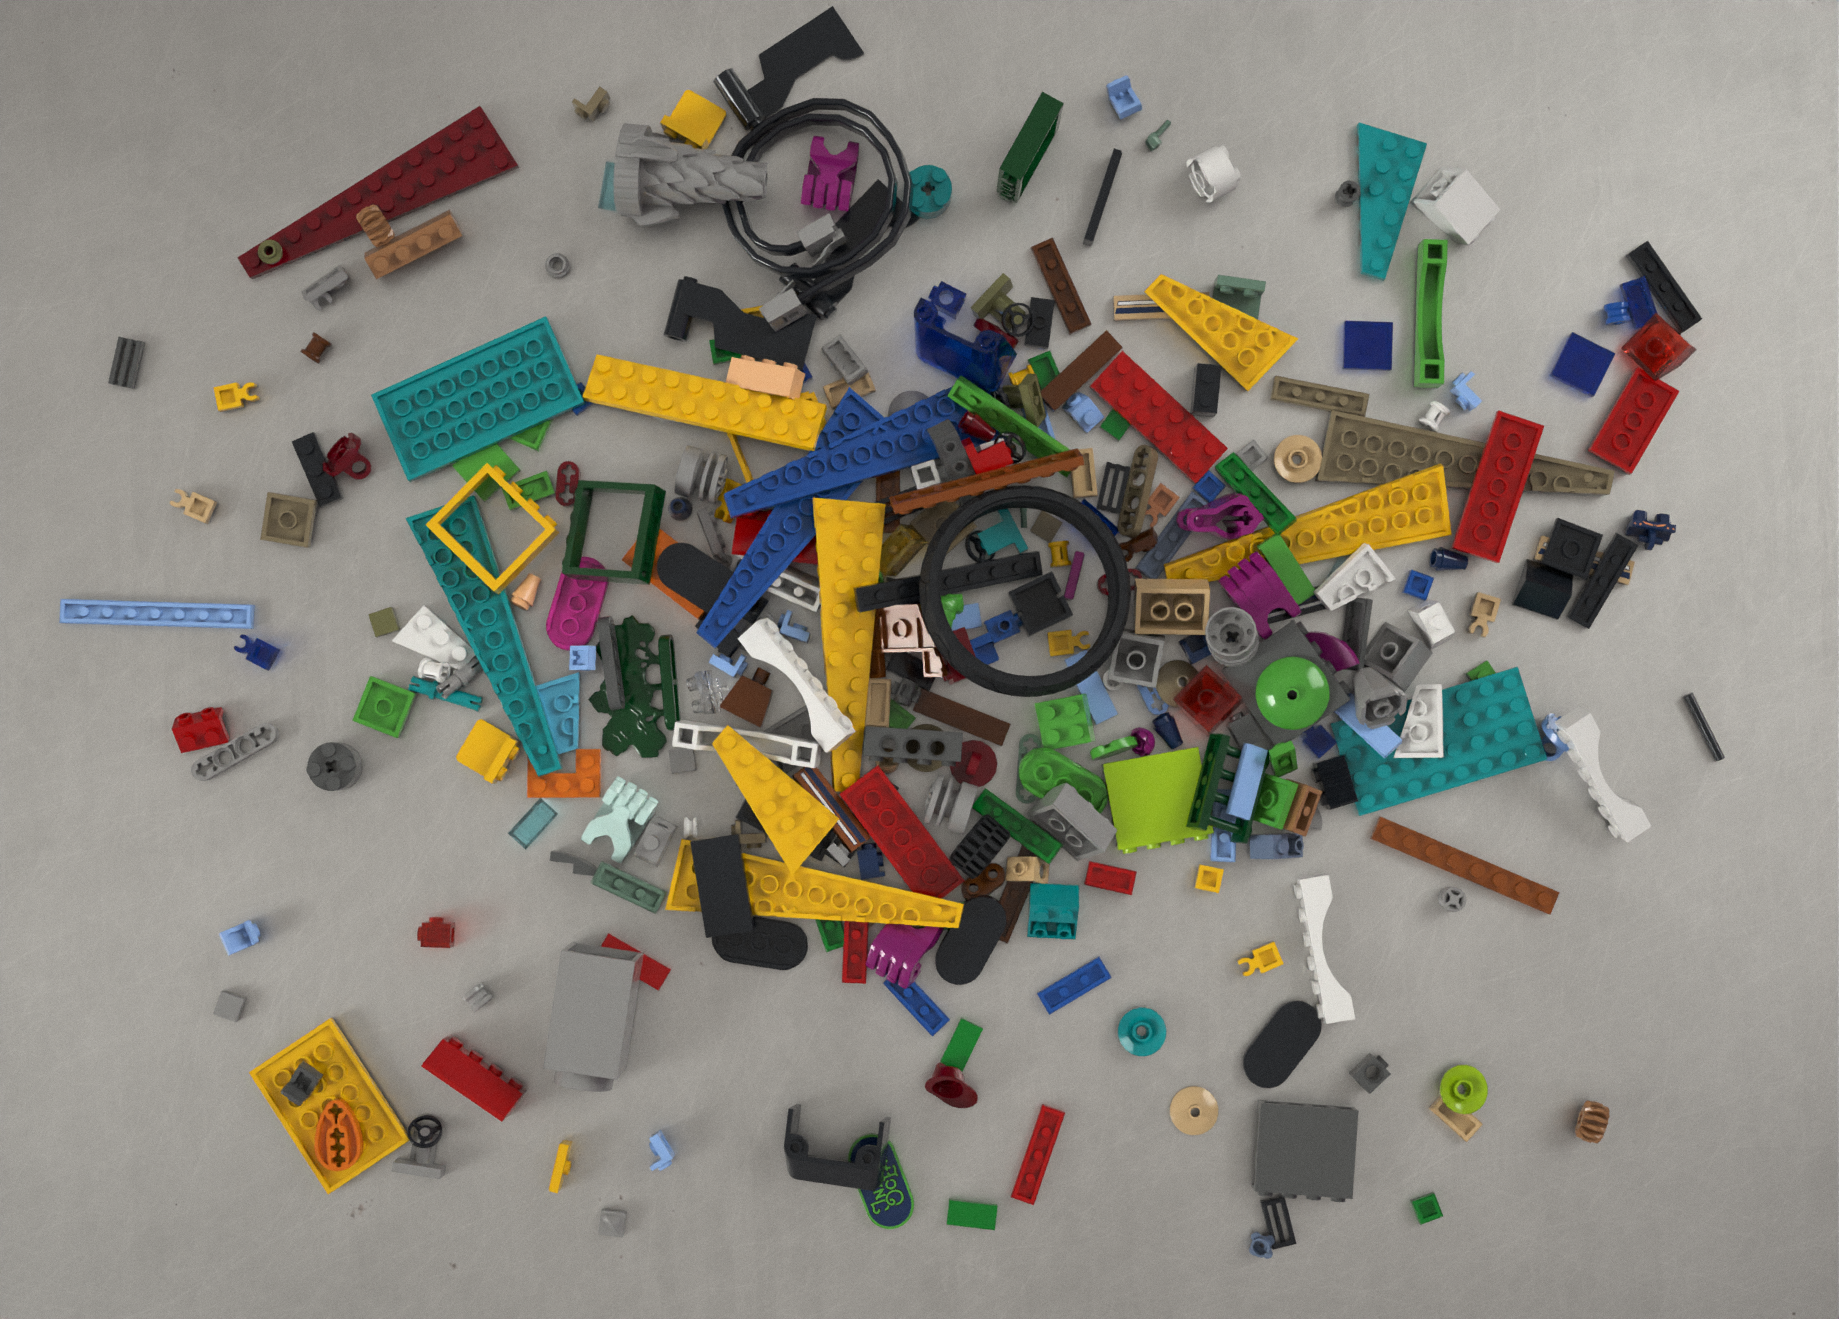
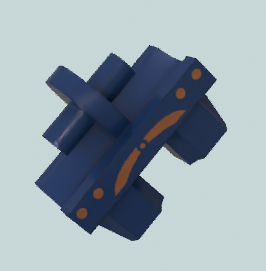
(1649, 531)

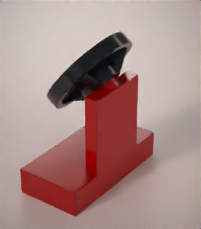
(995, 456)

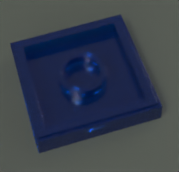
(1367, 345)
(1582, 364)

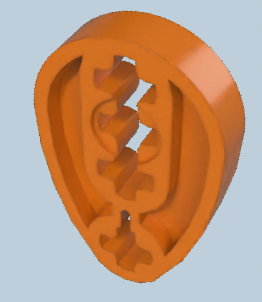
(352, 1139)

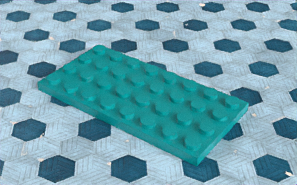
(478, 399)
(1484, 734)

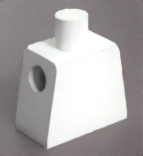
(1432, 623)

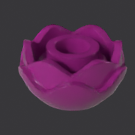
(1145, 741)

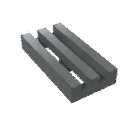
(125, 364)

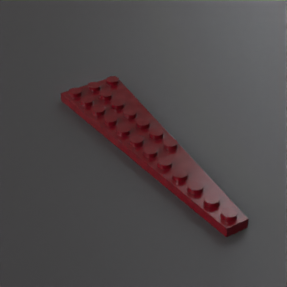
(432, 170)

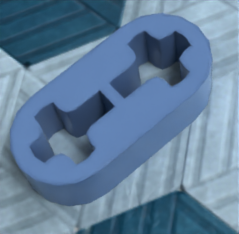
(1148, 700)

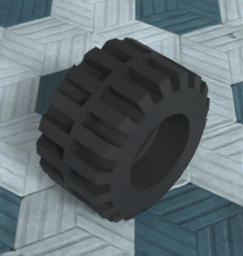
(980, 846)

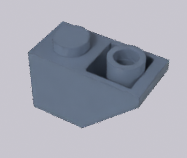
(1276, 846)

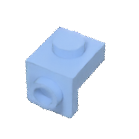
(1123, 97)
(1464, 395)
(1083, 411)
(240, 937)

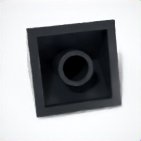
(1543, 590)

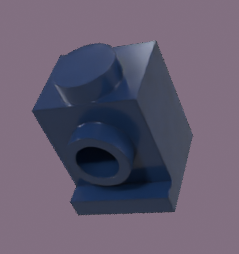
(870, 861)

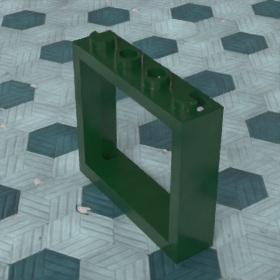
(1029, 147)
(646, 537)

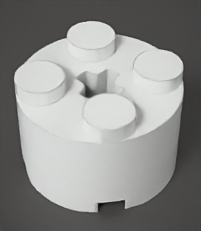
(1213, 173)

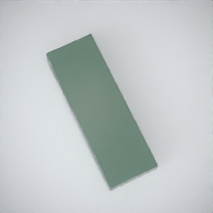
(628, 887)

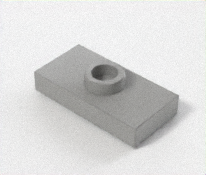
(844, 360)

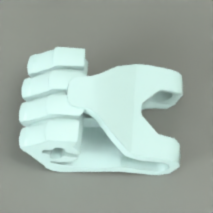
(621, 817)

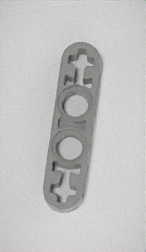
(235, 752)

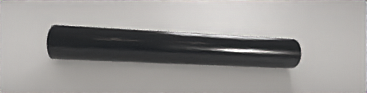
(1704, 726)

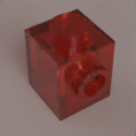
(436, 933)

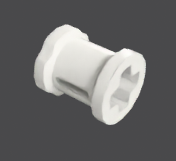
(1434, 416)
(433, 670)

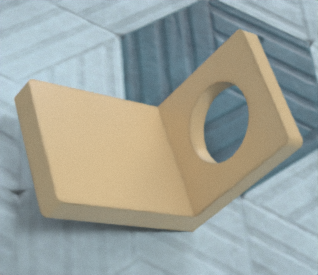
(1026, 869)

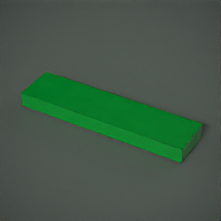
(1247, 483)
(1020, 827)

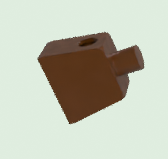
(750, 698)

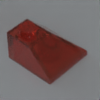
(1658, 348)

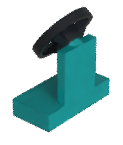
(996, 538)

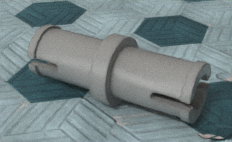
(459, 678)

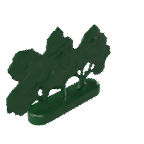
(629, 724)

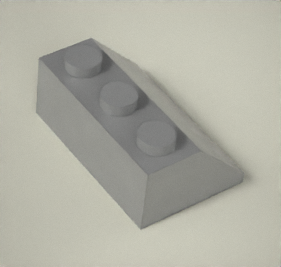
(1073, 822)

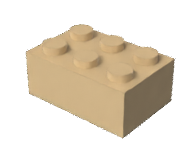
(1171, 606)

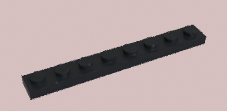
(952, 581)

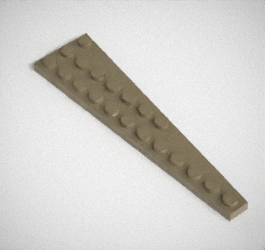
(1382, 451)

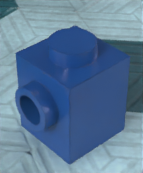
(1003, 626)

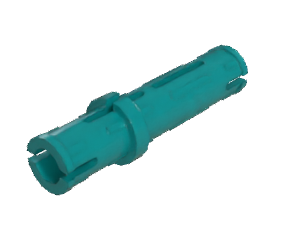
(457, 697)

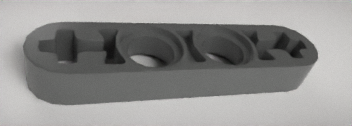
(611, 663)

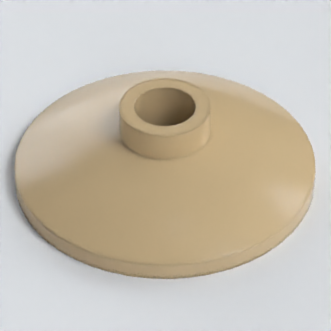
(1305, 449)
(1191, 1098)

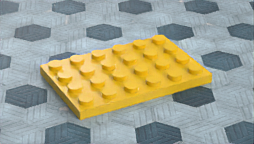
(342, 1078)

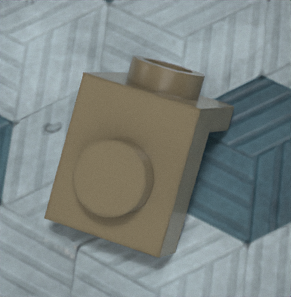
(597, 104)
(752, 840)

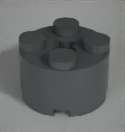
(320, 766)

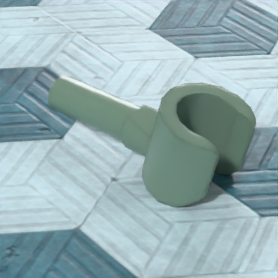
(1153, 139)
(1023, 517)

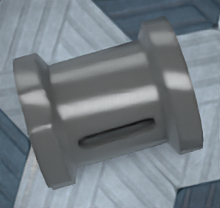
(1352, 188)

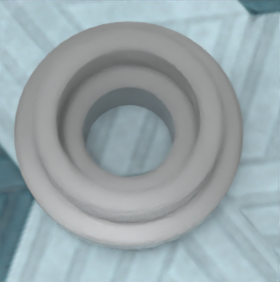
(551, 260)

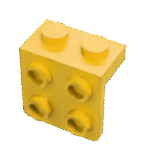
(694, 120)
(488, 751)

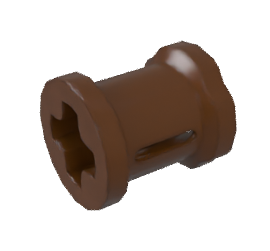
(316, 347)

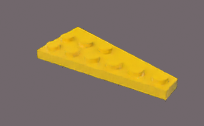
(1229, 336)
(784, 808)

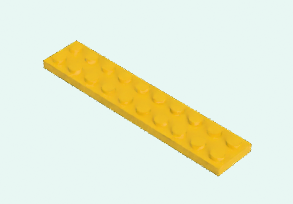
(704, 402)

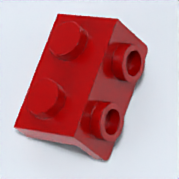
(200, 729)

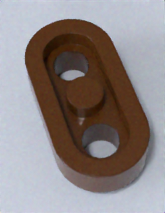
(984, 883)

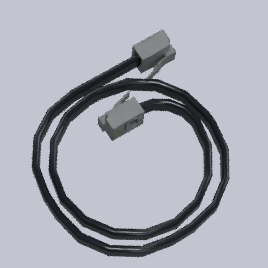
(822, 233)

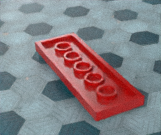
(1158, 417)
(1497, 486)
(901, 835)

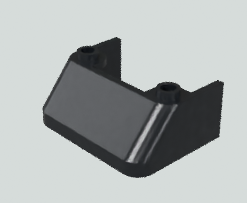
(864, 1173)

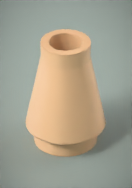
(526, 592)

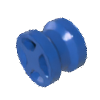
(1617, 313)

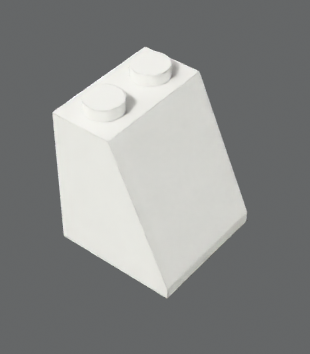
(1456, 204)

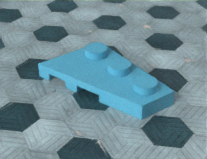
(561, 707)

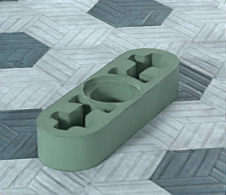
(1019, 786)

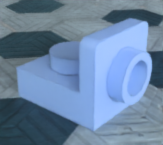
(796, 632)
(582, 658)
(724, 664)
(661, 1147)

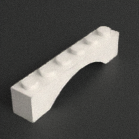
(827, 722)
(1582, 737)
(773, 746)
(1315, 897)

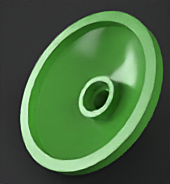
(1295, 675)

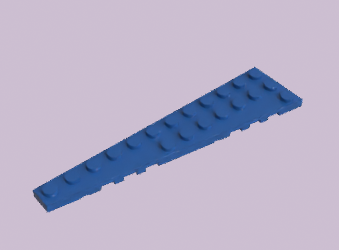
(865, 454)
(783, 533)

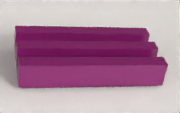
(1074, 575)

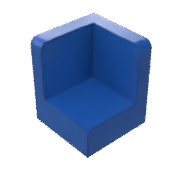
(984, 649)

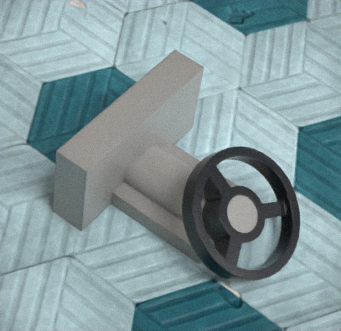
(422, 1151)

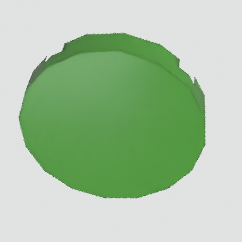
(1114, 748)

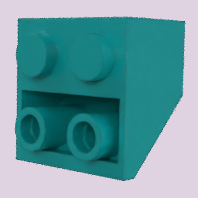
(1053, 911)

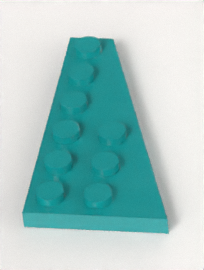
(1386, 182)

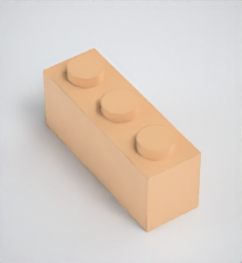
(766, 376)

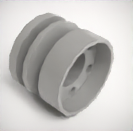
(701, 474)
(1236, 624)
(950, 803)

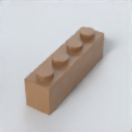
(413, 244)

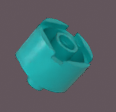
(940, 187)

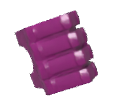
(830, 176)
(1213, 512)
(1258, 591)
(899, 950)

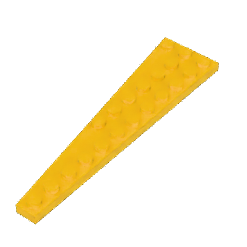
(848, 558)

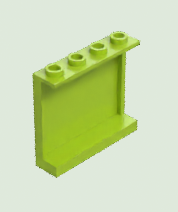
(1153, 799)

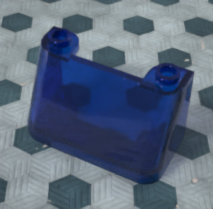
(980, 362)

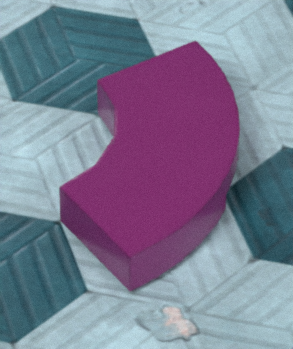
(1334, 650)

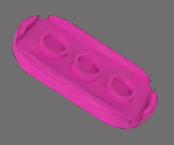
(576, 608)

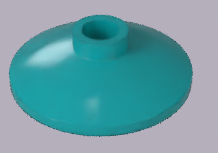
(1142, 1044)

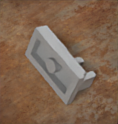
(333, 279)

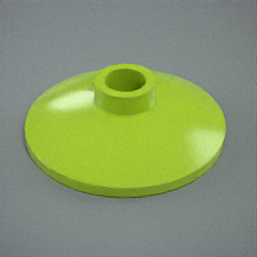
(1474, 1089)

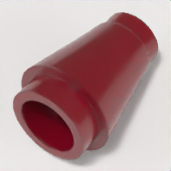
(975, 426)

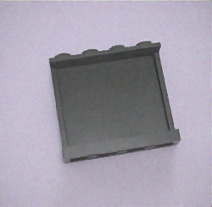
(1286, 642)
(1305, 1150)

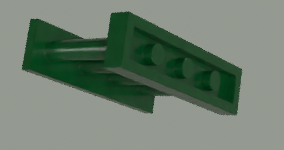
(1207, 793)

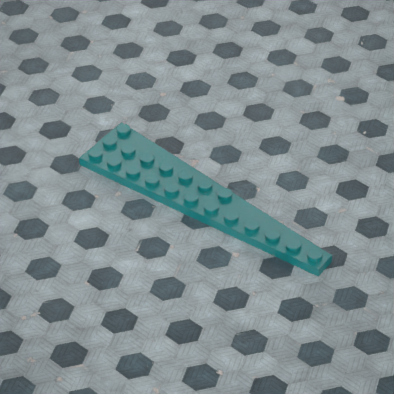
(489, 626)

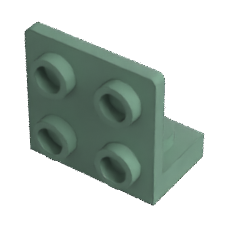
(1239, 293)

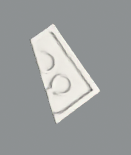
(1357, 575)
(435, 639)
(1424, 724)

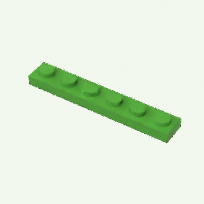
(1005, 419)

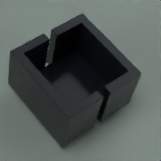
(1040, 604)

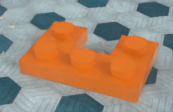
(583, 783)

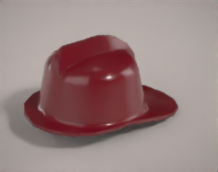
(950, 1087)

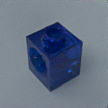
(949, 309)

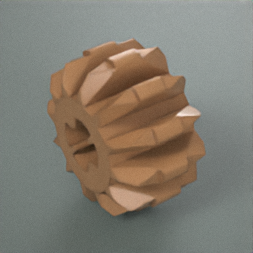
(375, 225)
(1592, 1122)

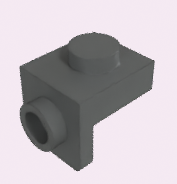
(302, 1084)

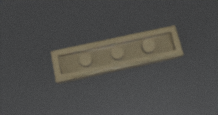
(1318, 396)

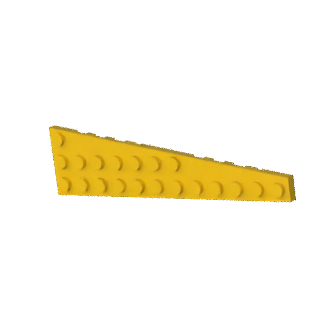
(1383, 517)
(816, 895)

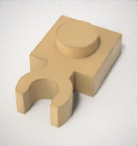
(196, 506)
(1483, 609)

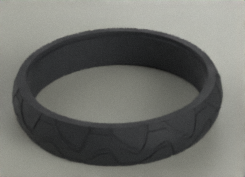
(1084, 521)

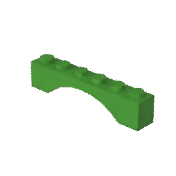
(1429, 298)

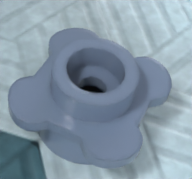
(1255, 1248)

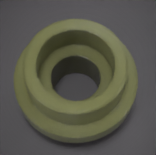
(275, 256)

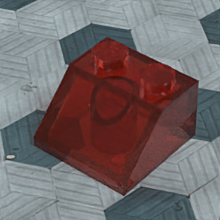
(1207, 700)

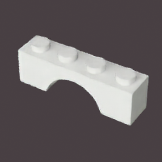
(933, 471)

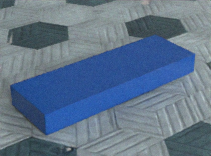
(1074, 985)
(919, 1005)

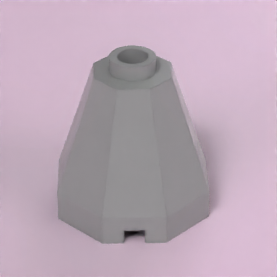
(1376, 698)

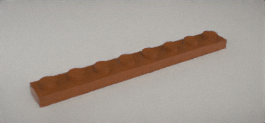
(993, 479)
(1464, 865)

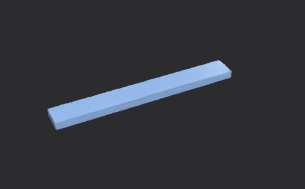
(156, 614)

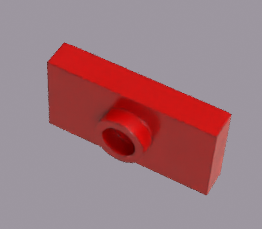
(1110, 878)

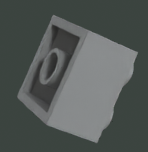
(1396, 655)
(1137, 658)

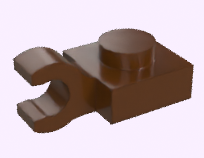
(1143, 542)

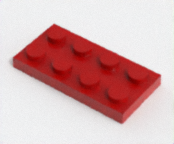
(1633, 421)

